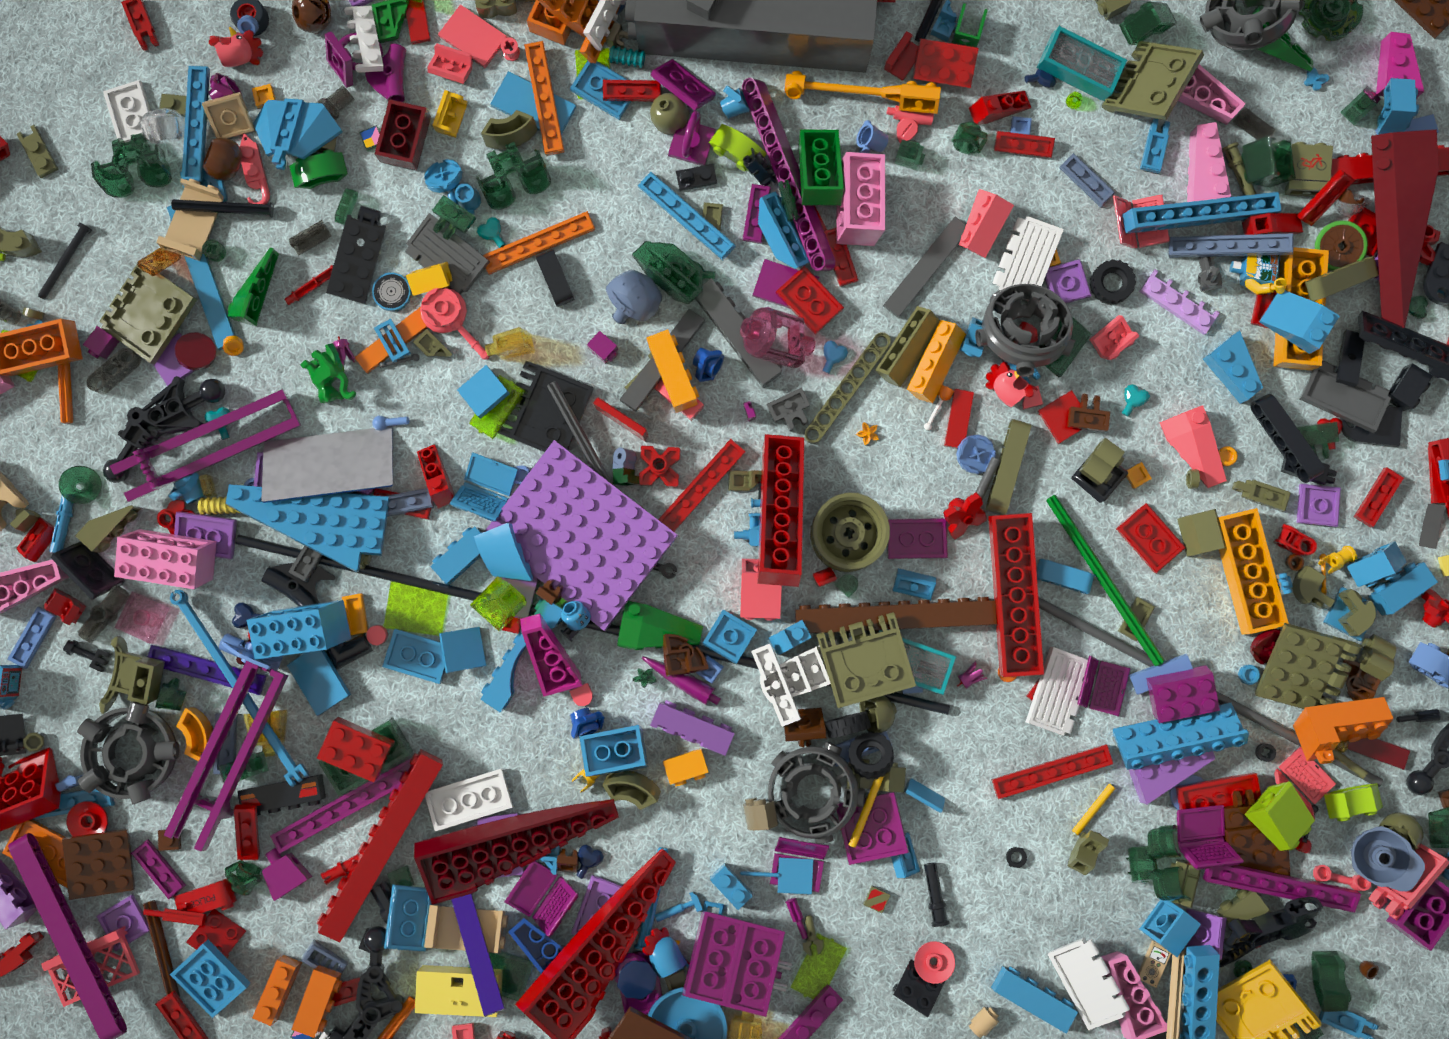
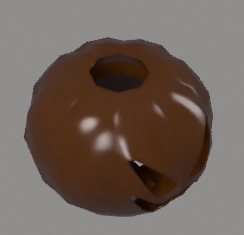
(311, 15)
(222, 159)

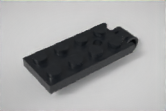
(355, 263)

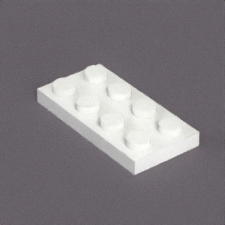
(468, 799)

